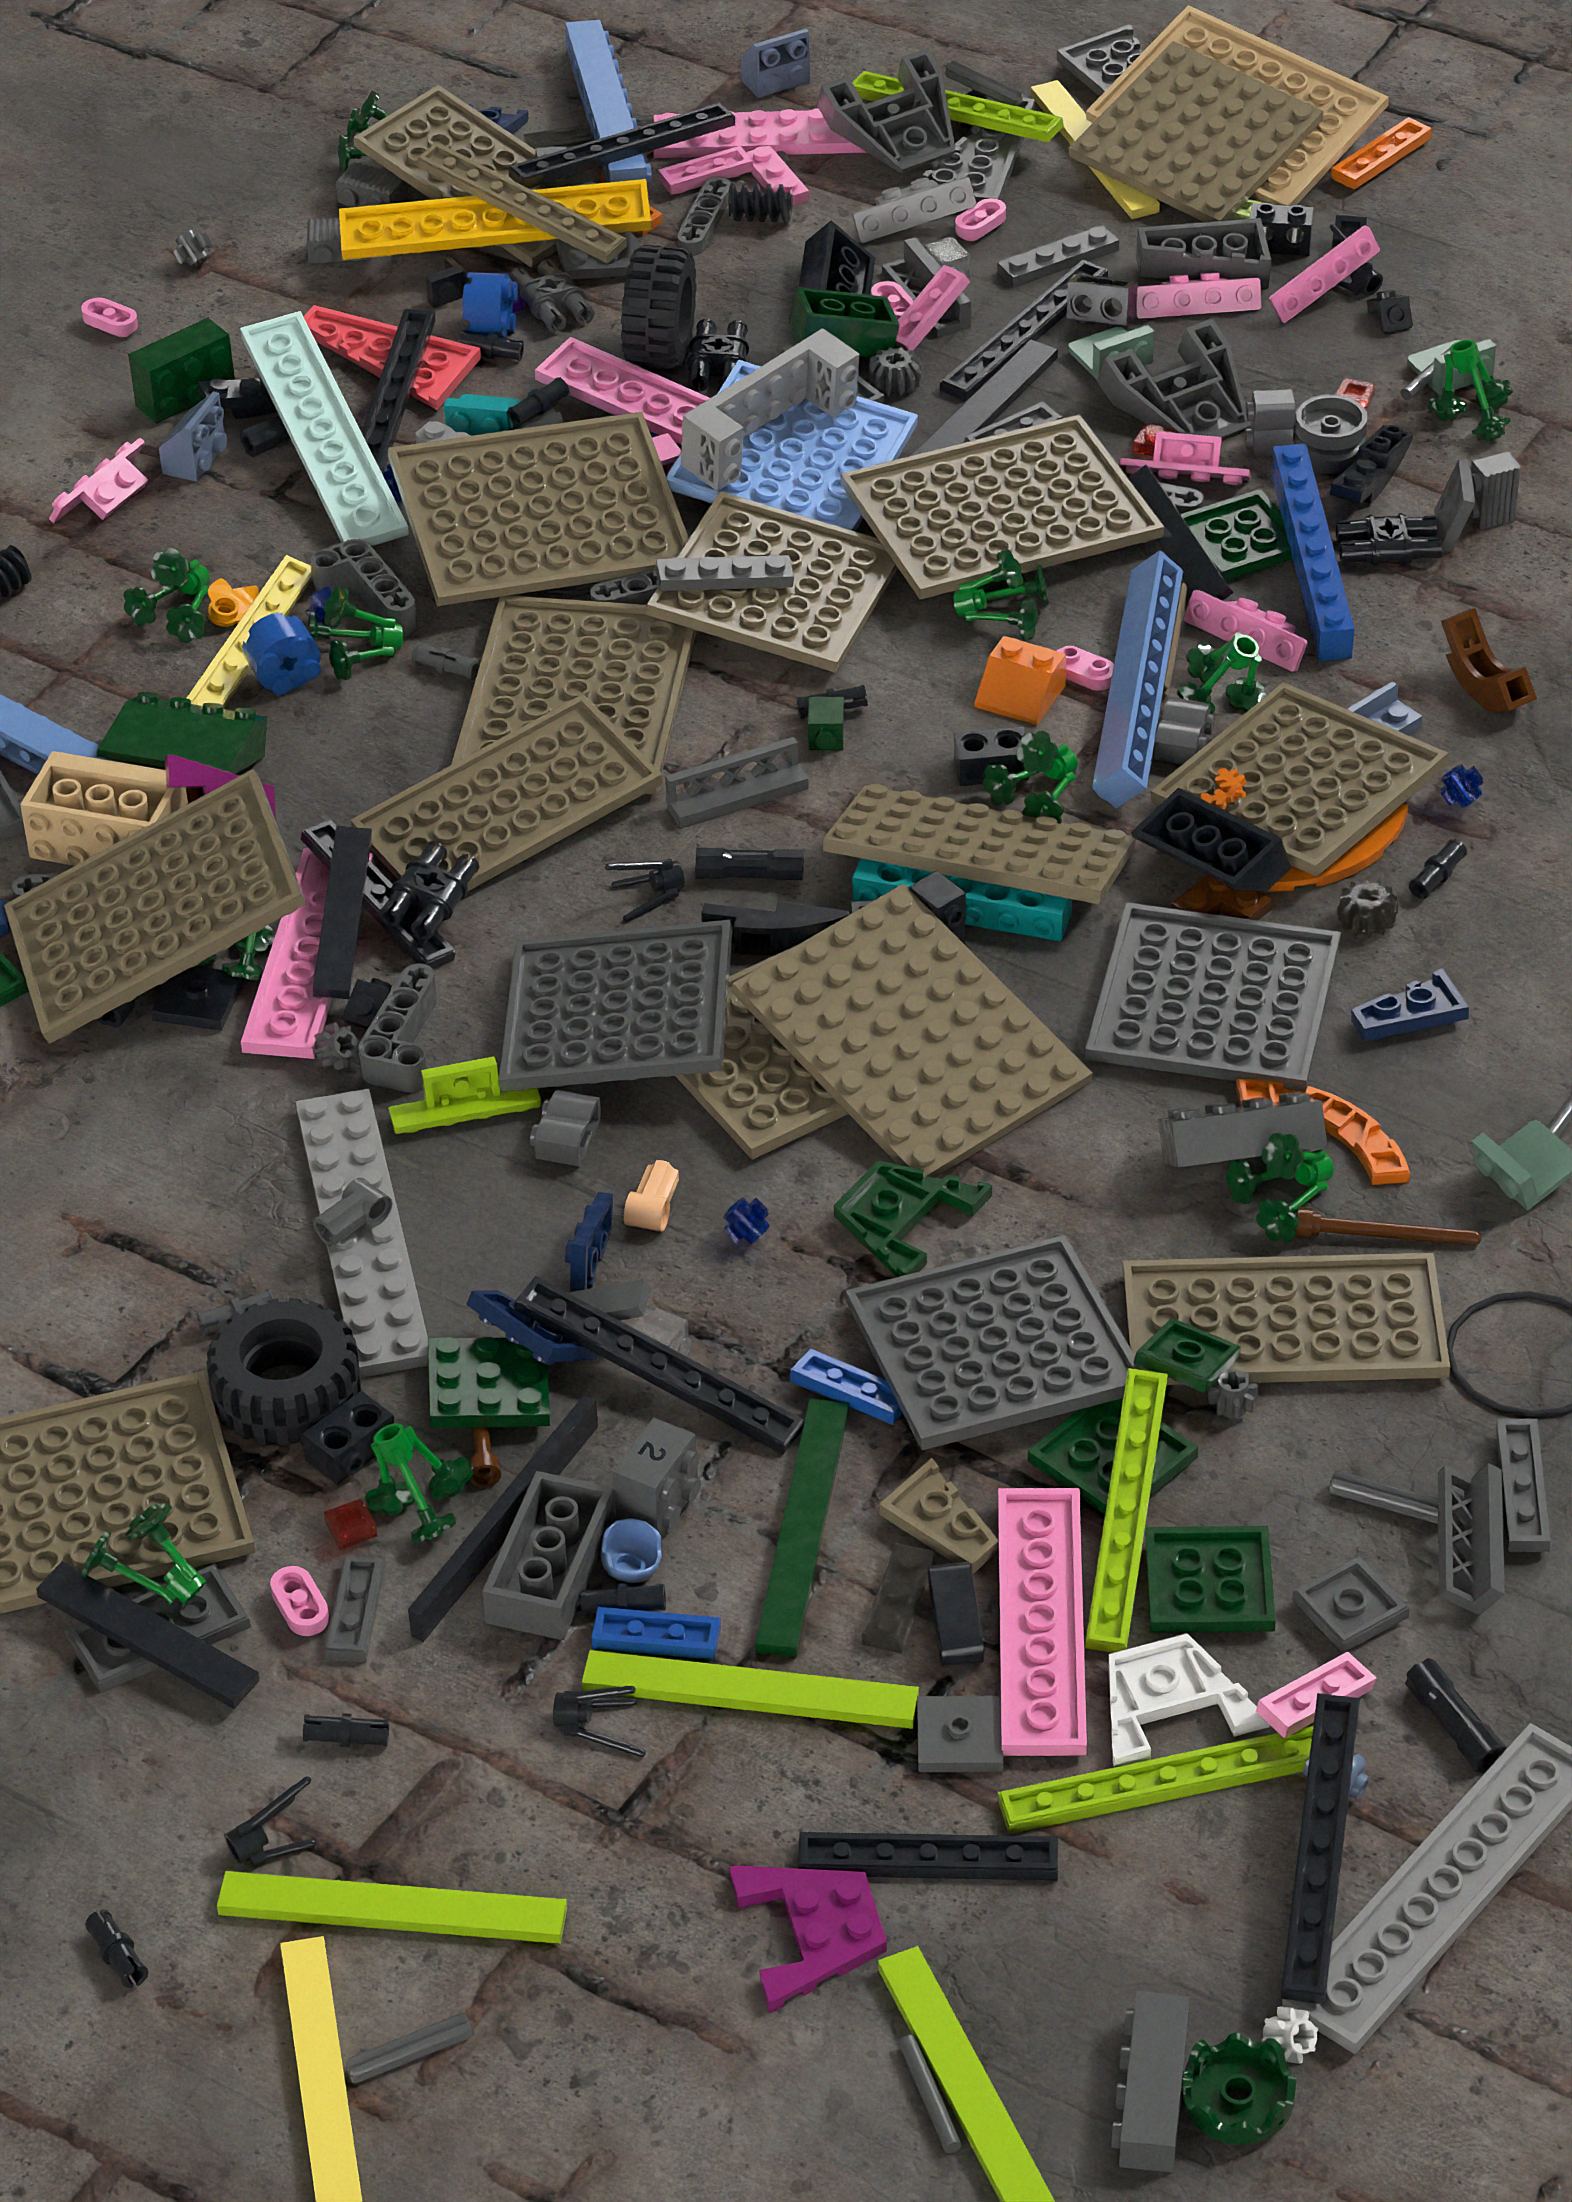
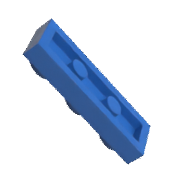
(847, 1385)
(656, 1633)

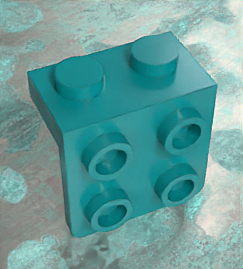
(479, 414)

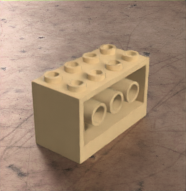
(92, 804)

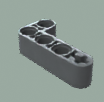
(362, 569)
(387, 1048)

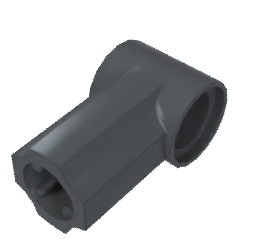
(359, 1205)

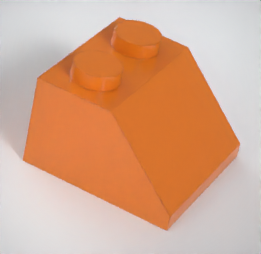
(1021, 680)

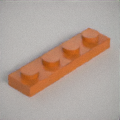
(1381, 153)

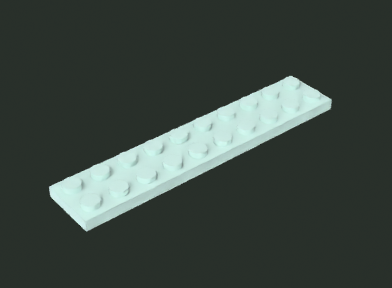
(323, 430)

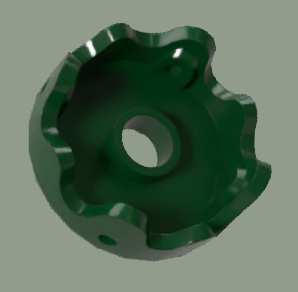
(1238, 2064)

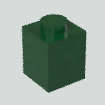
(826, 723)

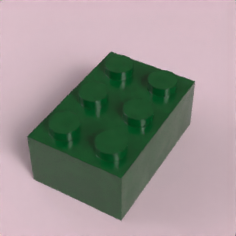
(856, 319)
(169, 370)

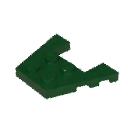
(892, 1201)

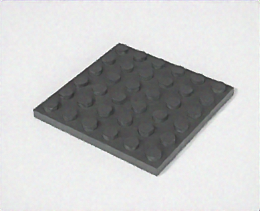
(1213, 996)
(617, 1006)
(993, 1341)

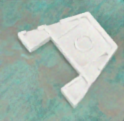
(1165, 1682)

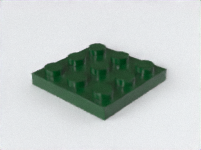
(1241, 533)
(486, 1384)
(1084, 1447)
(1209, 1579)

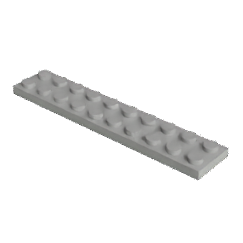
(373, 1262)
(1443, 1887)

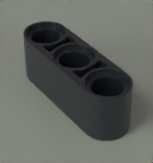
(955, 1613)

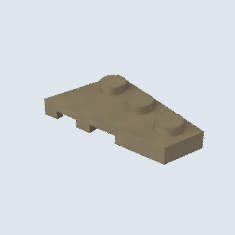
(937, 1516)

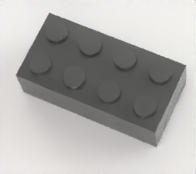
(1239, 1132)
(548, 1555)

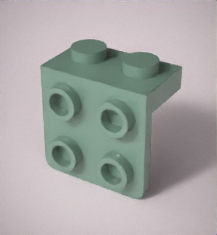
(1095, 348)
(1423, 359)
(1526, 1164)

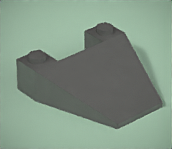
(900, 128)
(1191, 399)

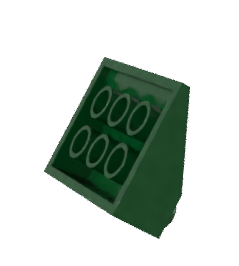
(205, 734)

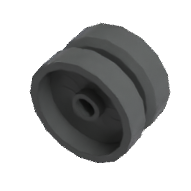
(1332, 431)

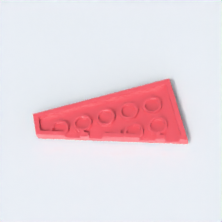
(369, 343)

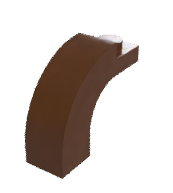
(1479, 670)

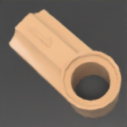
(651, 1202)

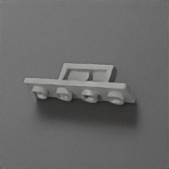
(913, 206)

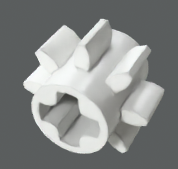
(1292, 2031)

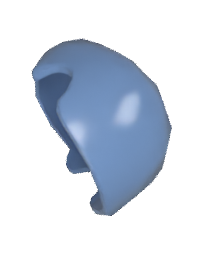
(631, 1550)

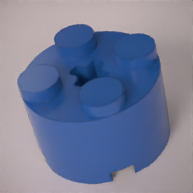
(489, 303)
(281, 653)

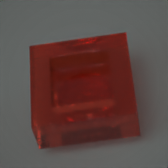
(1357, 390)
(1145, 440)
(350, 1524)

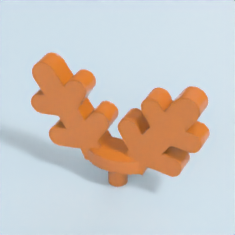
(1230, 788)

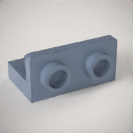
(1387, 710)

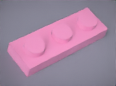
(772, 169)
(695, 172)
(930, 306)
(1295, 1703)

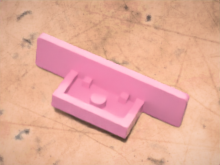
(1324, 274)
(1198, 296)
(1187, 456)
(107, 488)
(1270, 631)

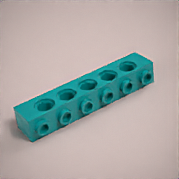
(986, 903)

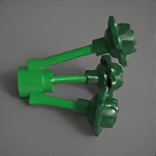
(1492, 395)

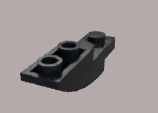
(243, 396)
(1374, 465)
(770, 931)

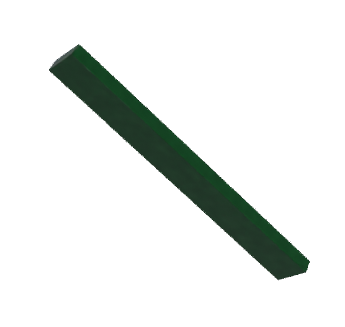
(802, 1528)

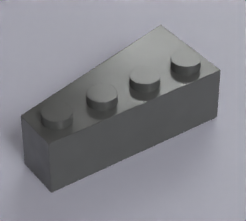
(1224, 247)

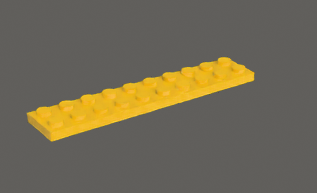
(475, 223)

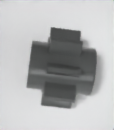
(193, 248)
(336, 1046)
(1233, 1394)

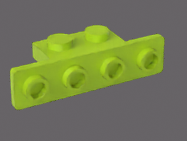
(460, 1094)

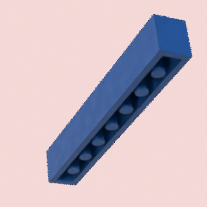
(1312, 552)

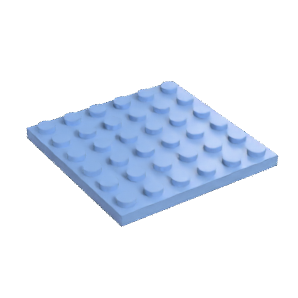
(801, 456)

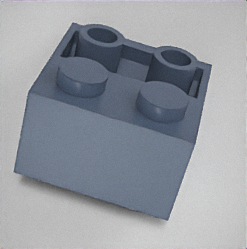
(777, 64)
(195, 441)

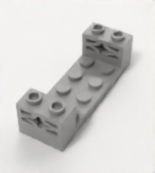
(814, 369)

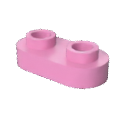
(980, 219)
(896, 295)
(109, 316)
(1087, 668)
(304, 1607)

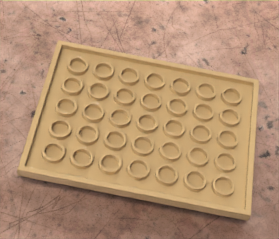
(1345, 103)

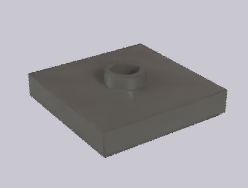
(1455, 505)
(1350, 1604)
(959, 1734)

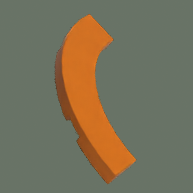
(1357, 858)
(1348, 1124)

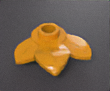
(229, 604)

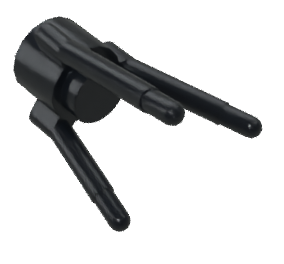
(1363, 278)
(665, 877)
(575, 1708)
(249, 1837)

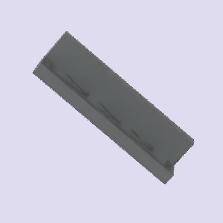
(922, 270)
(734, 789)
(1480, 1543)

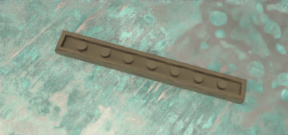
(522, 202)

